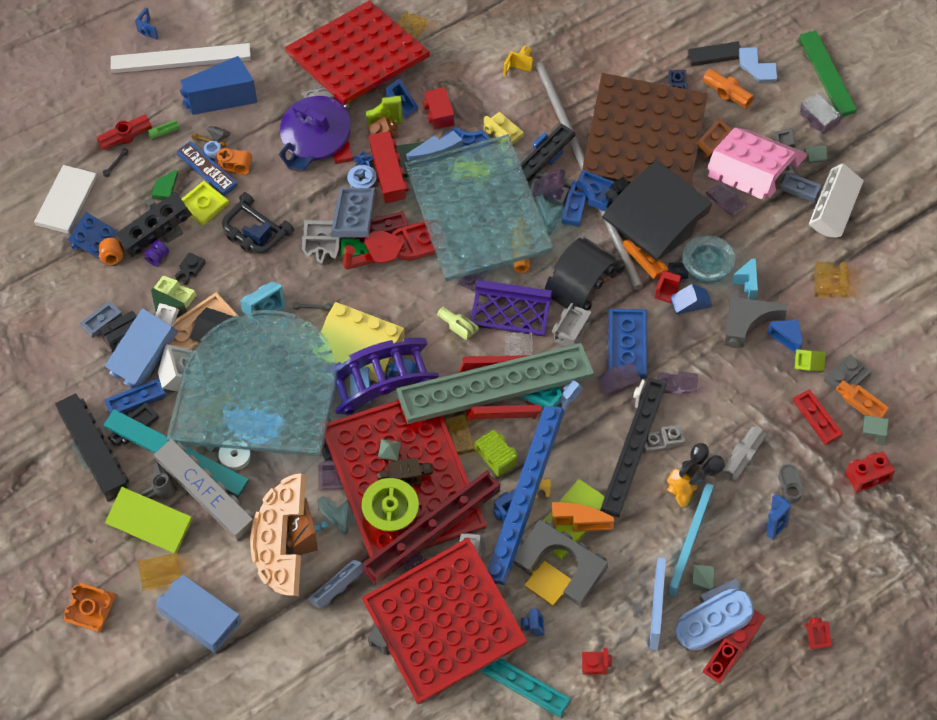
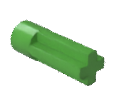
(163, 129)

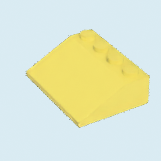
(354, 330)

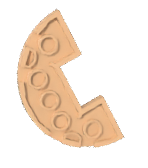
(270, 535)

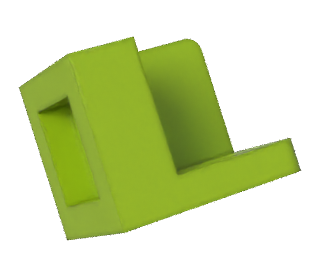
(810, 360)

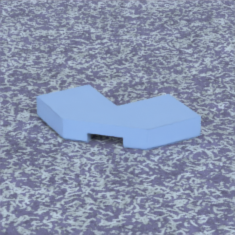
(760, 71)

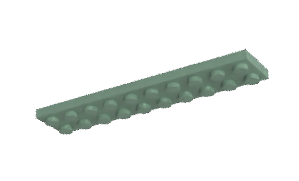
(494, 383)

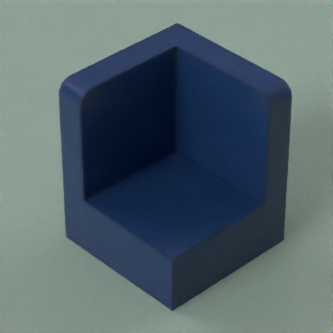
(258, 234)

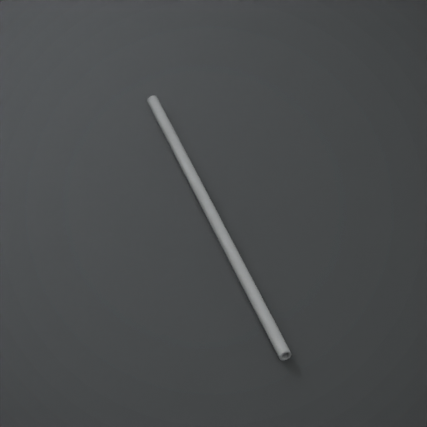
(579, 154)

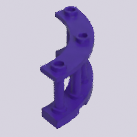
(372, 355)

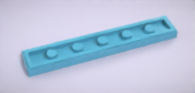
(690, 540)

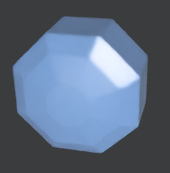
(211, 149)

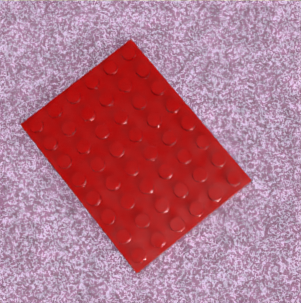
(355, 451)

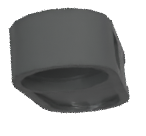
(790, 479)

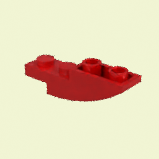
(732, 649)

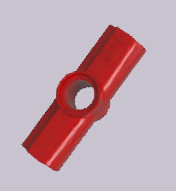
(124, 132)

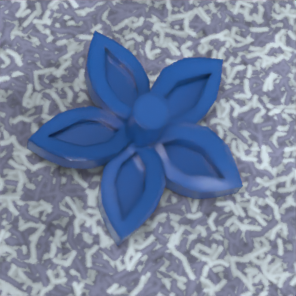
(363, 159)

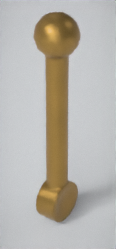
(195, 136)

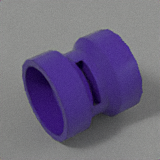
(156, 253)

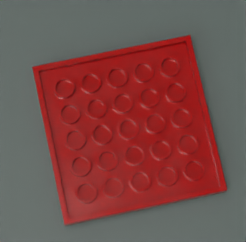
(357, 52)
(444, 620)

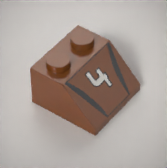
(301, 532)

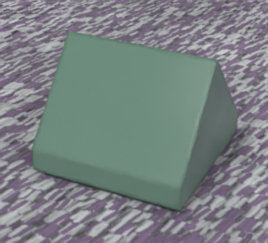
(816, 153)

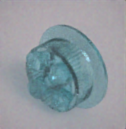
(708, 259)

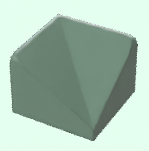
(702, 578)

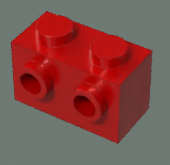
(439, 108)
(869, 471)

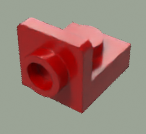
(818, 633)
(596, 662)

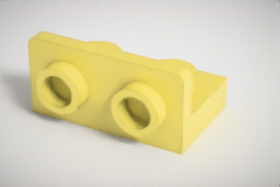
(500, 126)

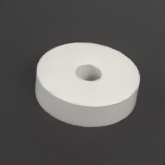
(234, 463)

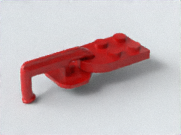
(404, 243)

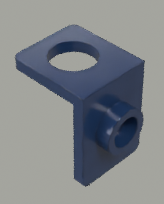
(295, 163)

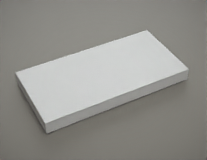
(65, 199)

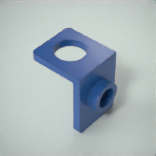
(143, 26)

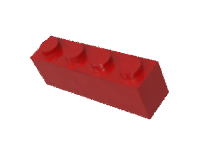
(387, 167)

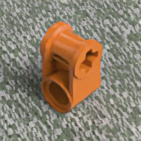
(235, 162)

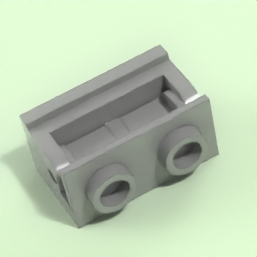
(572, 326)

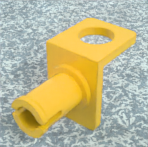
(519, 60)

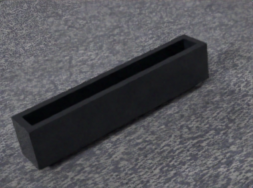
(90, 444)

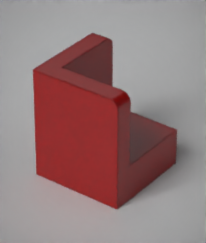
(667, 286)

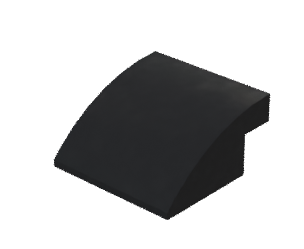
(657, 211)

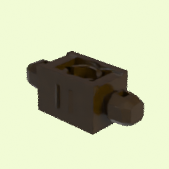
(407, 471)

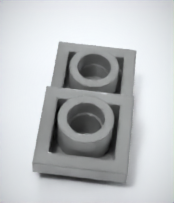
(664, 439)

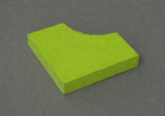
(389, 107)

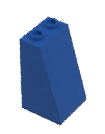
(219, 88)

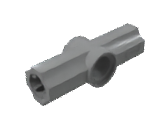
(744, 453)

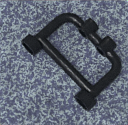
(247, 243)

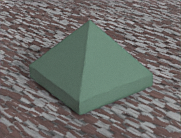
(389, 450)

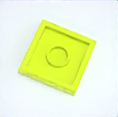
(205, 202)

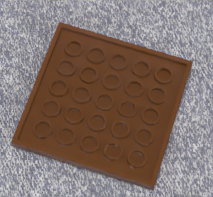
(641, 124)

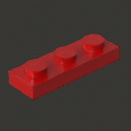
(817, 417)

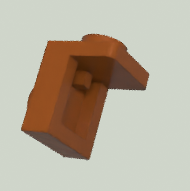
(384, 125)

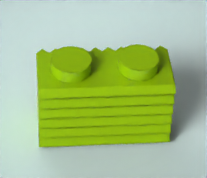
(496, 452)

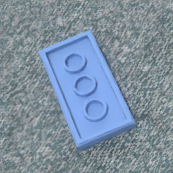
(657, 603)

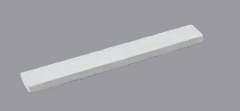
(179, 58)

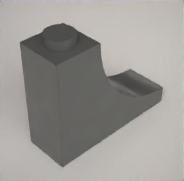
(748, 314)

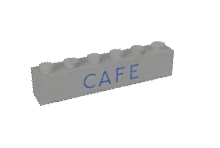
(204, 489)

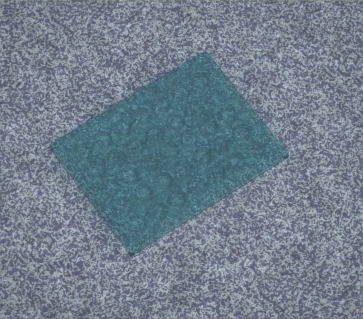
(478, 207)

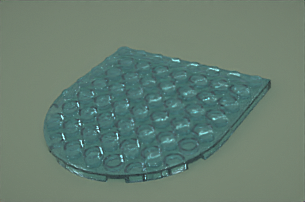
(257, 386)

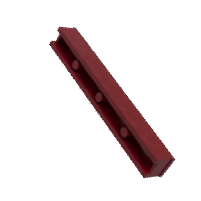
(431, 527)

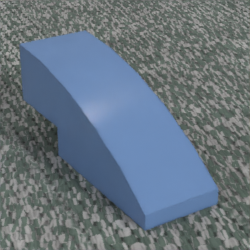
(435, 146)

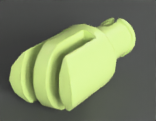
(458, 323)

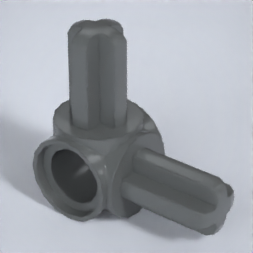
(161, 484)

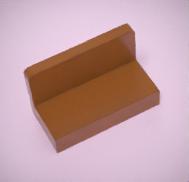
(713, 137)

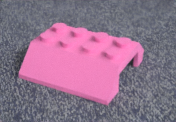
(752, 162)

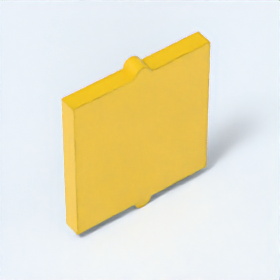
(548, 583)

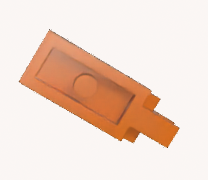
(862, 400)

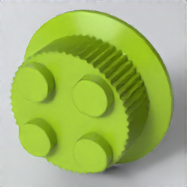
(390, 504)

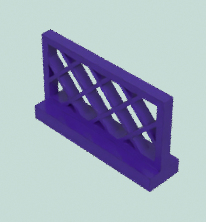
(515, 293)

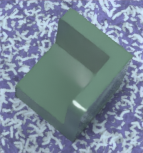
(875, 427)

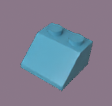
(265, 298)

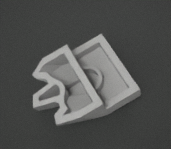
(318, 240)

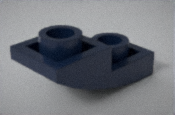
(677, 79)

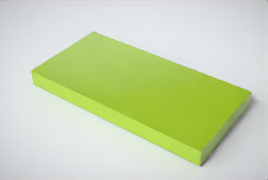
(580, 494)
(149, 520)

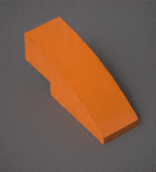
(581, 517)

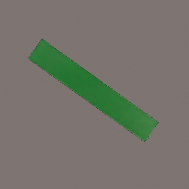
(827, 73)

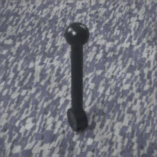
(106, 173)

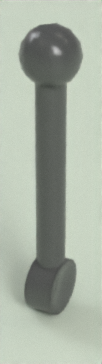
(296, 305)

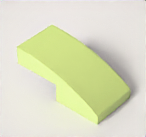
(174, 289)

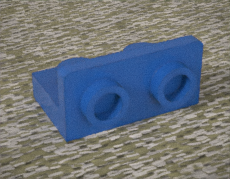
(778, 516)

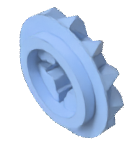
(359, 171)

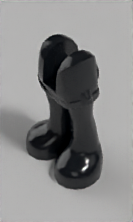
(697, 457)

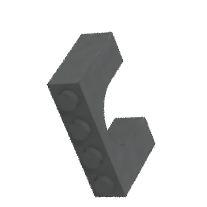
(546, 539)

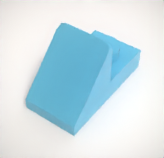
(748, 277)

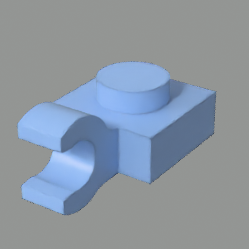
(570, 393)

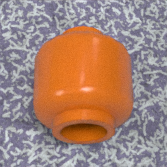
(110, 251)

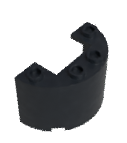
(581, 272)

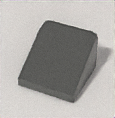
(377, 642)

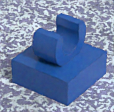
(534, 622)

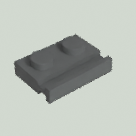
(848, 370)

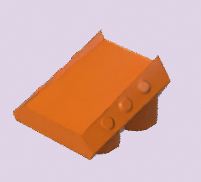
(89, 607)

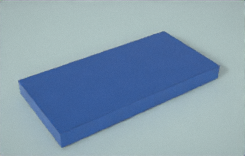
(628, 339)

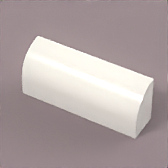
(836, 201)

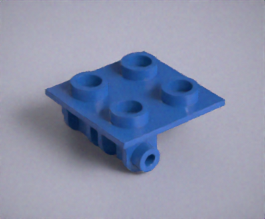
(90, 233)

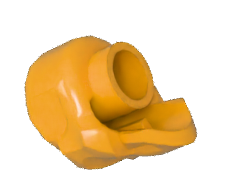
(681, 487)

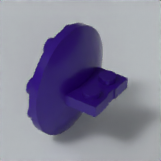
(316, 127)

